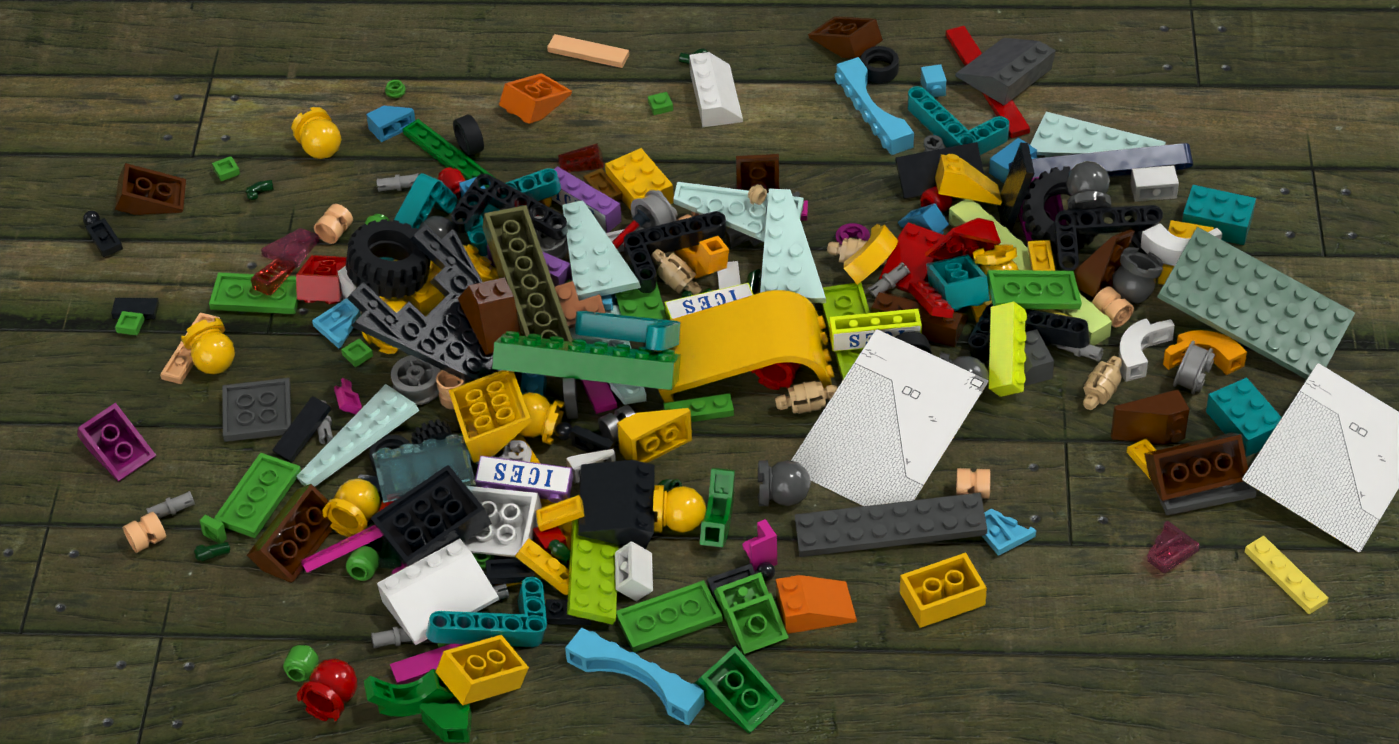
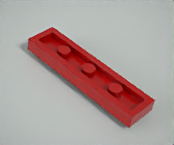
(930, 299)

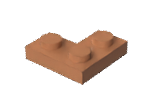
(570, 302)

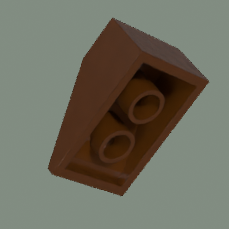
(847, 35)
(757, 170)
(149, 191)
(1099, 268)
(490, 311)
(1156, 418)

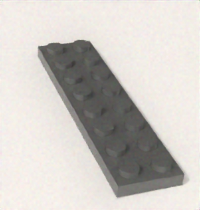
(890, 524)

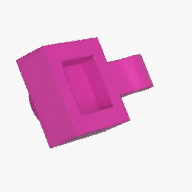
(346, 398)

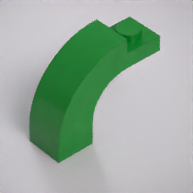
(719, 508)
(406, 698)

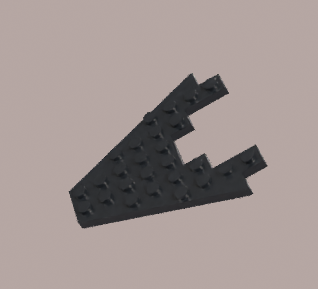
(445, 334)

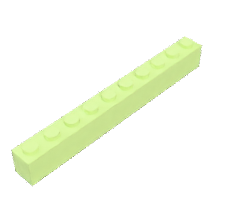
(968, 210)

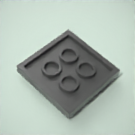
(256, 409)

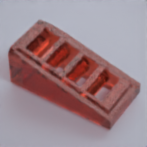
(588, 159)
(269, 287)

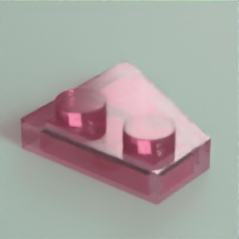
(292, 247)
(1171, 548)

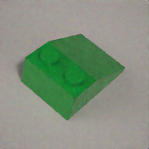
(739, 690)

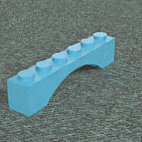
(891, 130)
(595, 654)

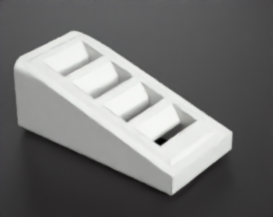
(595, 457)

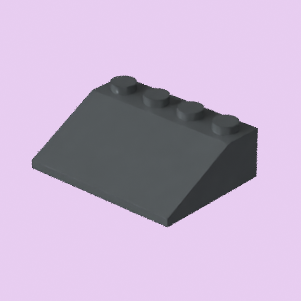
(1008, 68)

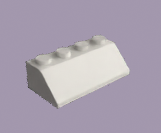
(714, 90)

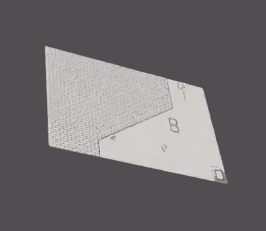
(888, 423)
(1332, 458)

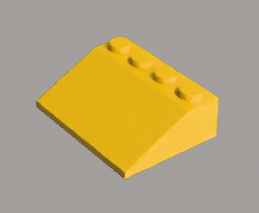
(490, 412)

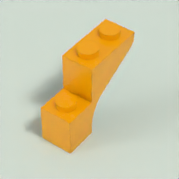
(707, 257)

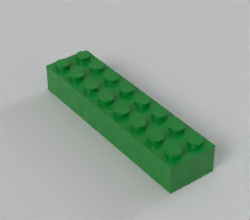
(586, 360)

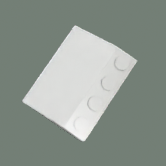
(511, 518)
(438, 582)

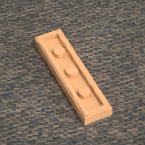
(588, 51)
(181, 360)

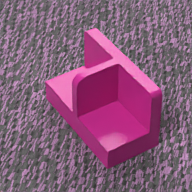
(763, 547)

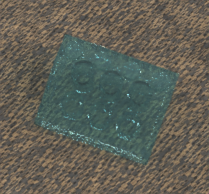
(411, 464)

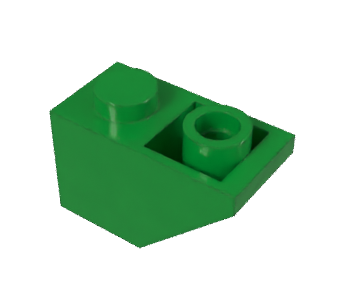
(448, 721)

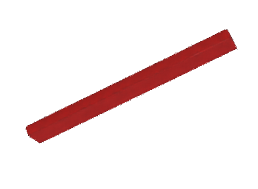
(967, 52)

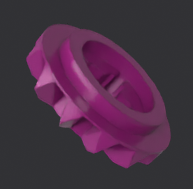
(852, 230)

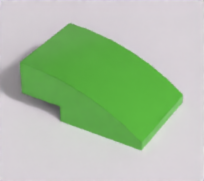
(751, 613)

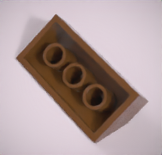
(935, 328)
(1197, 465)
(293, 535)

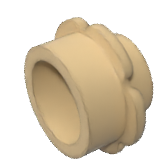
(757, 194)

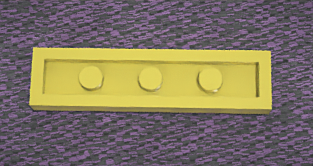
(1286, 575)

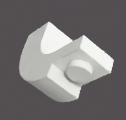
(1166, 245)
(1138, 338)

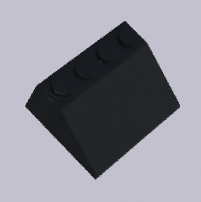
(617, 502)
(431, 517)

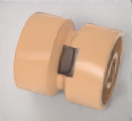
(333, 223)
(1112, 305)
(446, 382)
(973, 482)
(143, 532)

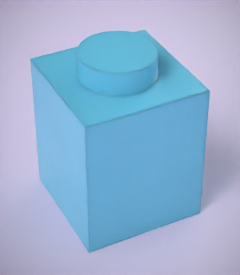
(933, 80)

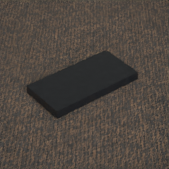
(919, 170)
(1016, 186)

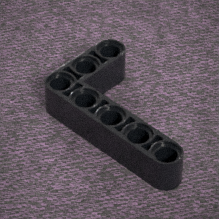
(513, 199)
(1098, 226)
(668, 238)
(1052, 328)

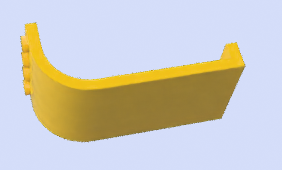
(750, 336)

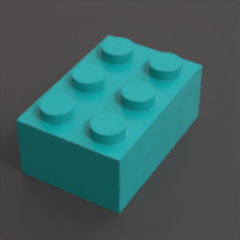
(1220, 210)
(959, 281)
(1243, 411)

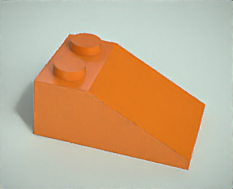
(533, 97)
(813, 603)

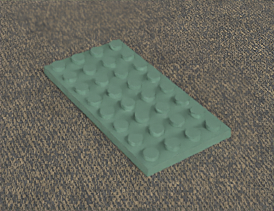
(1255, 304)

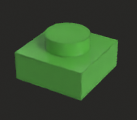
(660, 103)
(226, 168)
(129, 323)
(357, 352)
(213, 529)

